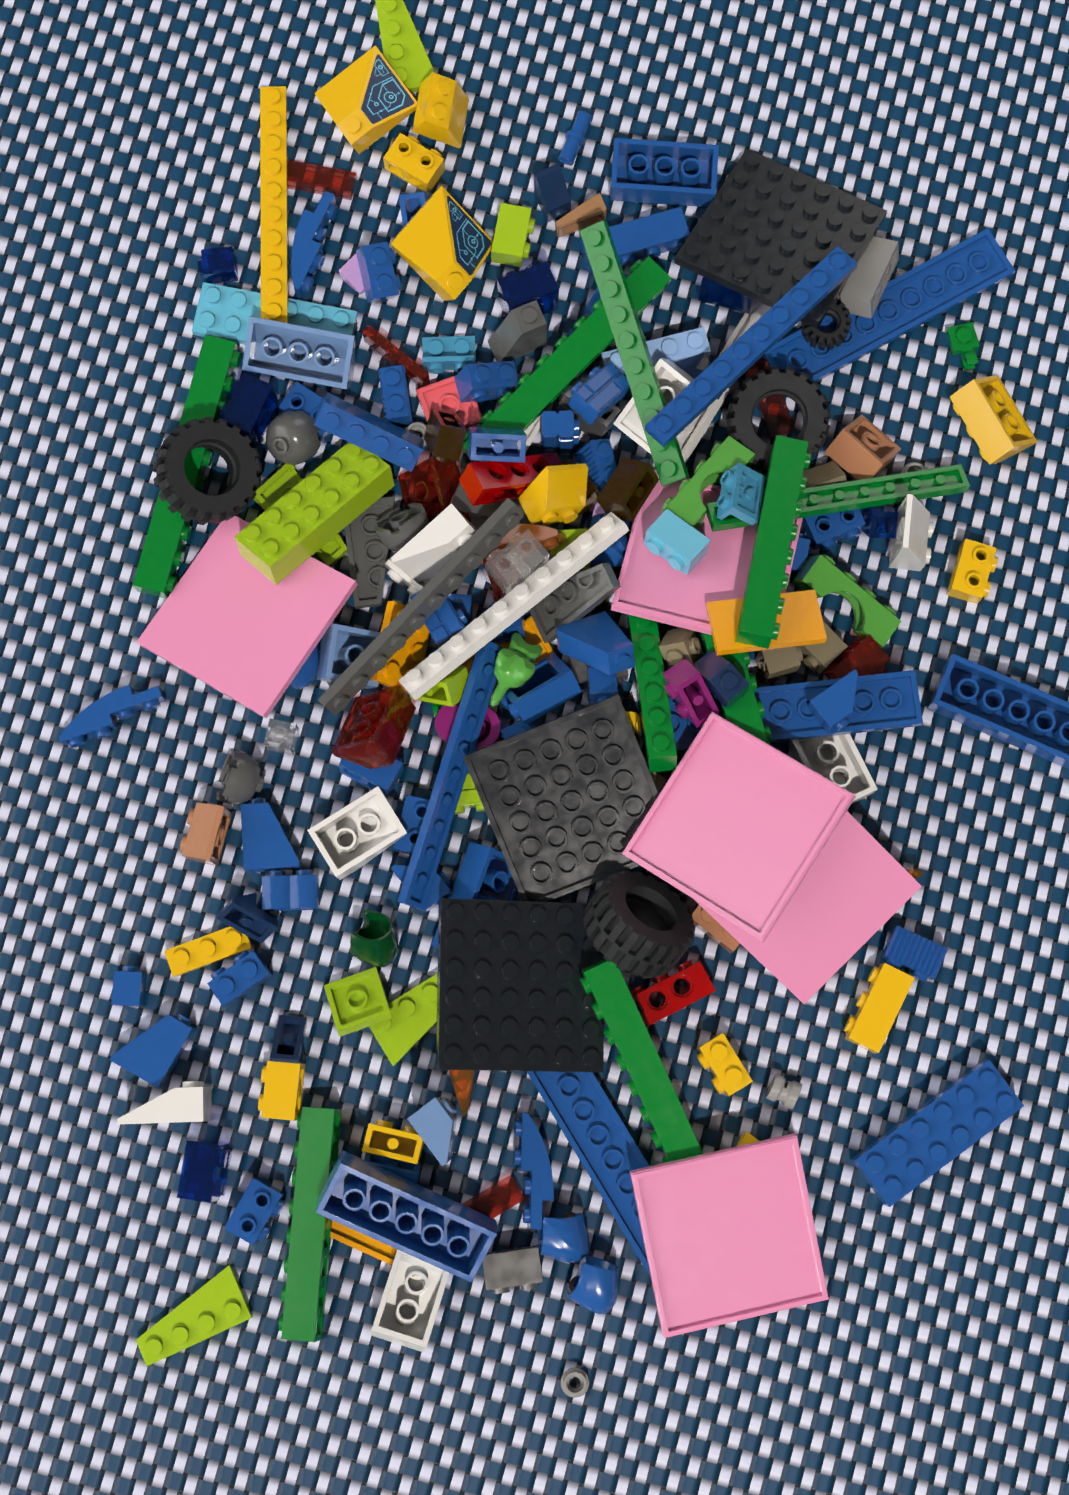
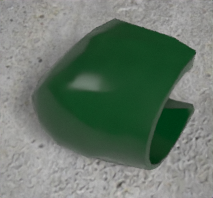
(375, 941)

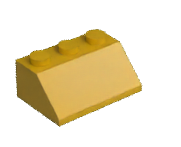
(992, 419)

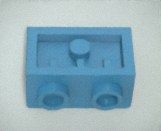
(448, 353)
(741, 494)

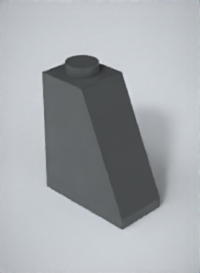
(519, 333)

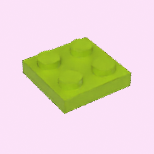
(358, 1001)

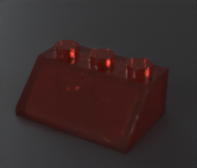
(431, 485)
(375, 728)

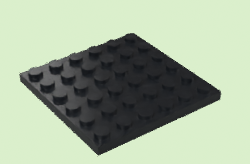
(774, 229)
(565, 798)
(515, 988)

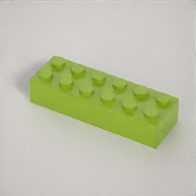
(314, 511)

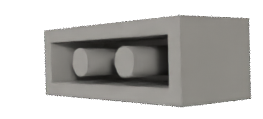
(870, 277)

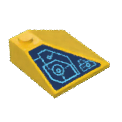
(367, 99)
(443, 245)

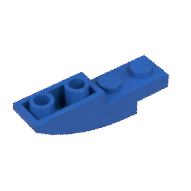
(306, 248)
(100, 716)
(534, 1158)

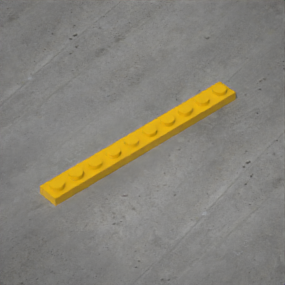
(274, 203)

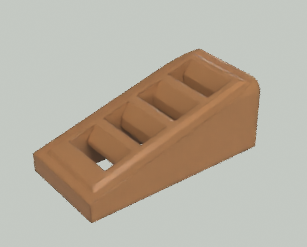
(583, 216)

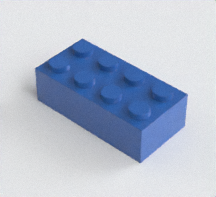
(664, 172)

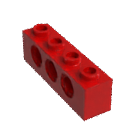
(497, 480)
(698, 984)

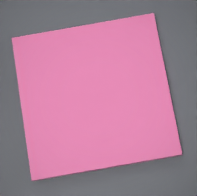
(669, 596)
(240, 627)
(738, 826)
(833, 912)
(729, 1235)

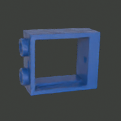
(544, 691)

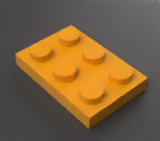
(405, 658)

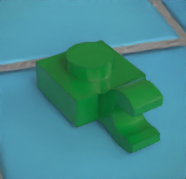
(964, 341)

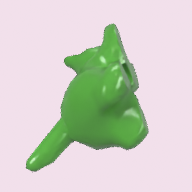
(514, 666)

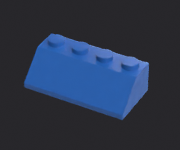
(483, 877)

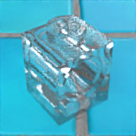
(281, 736)

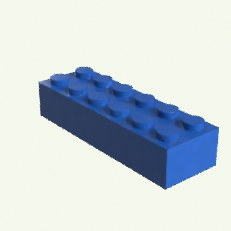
(1003, 709)
(937, 1132)
(406, 1216)

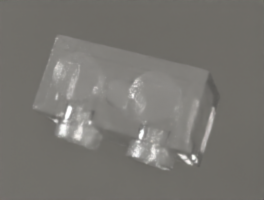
(516, 560)

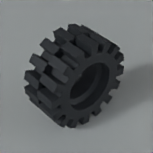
(833, 338)

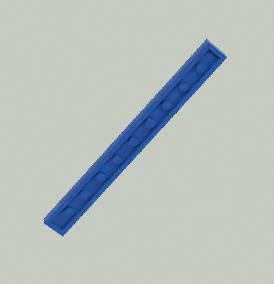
(750, 346)
(450, 779)

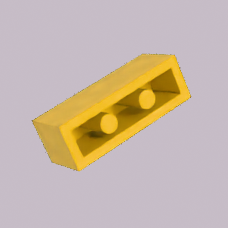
(878, 1007)

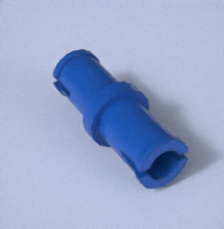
(575, 138)

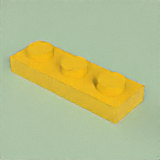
(206, 950)

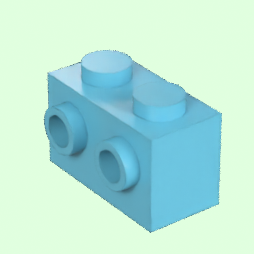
(676, 542)

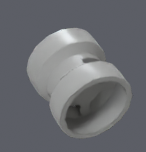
(784, 1091)

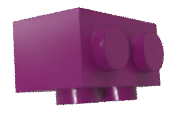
(690, 692)

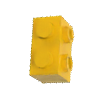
(414, 163)
(972, 571)
(724, 1065)
(281, 1090)
(393, 1143)

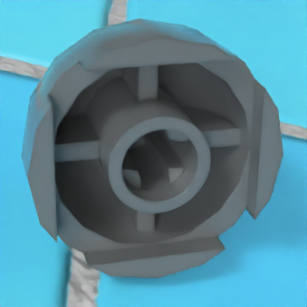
(292, 437)
(399, 526)
(239, 778)

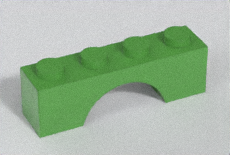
(687, 502)
(869, 615)

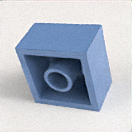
(340, 649)

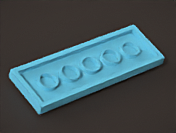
(226, 313)

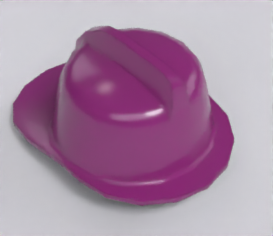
(489, 731)

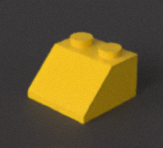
(441, 110)
(556, 494)

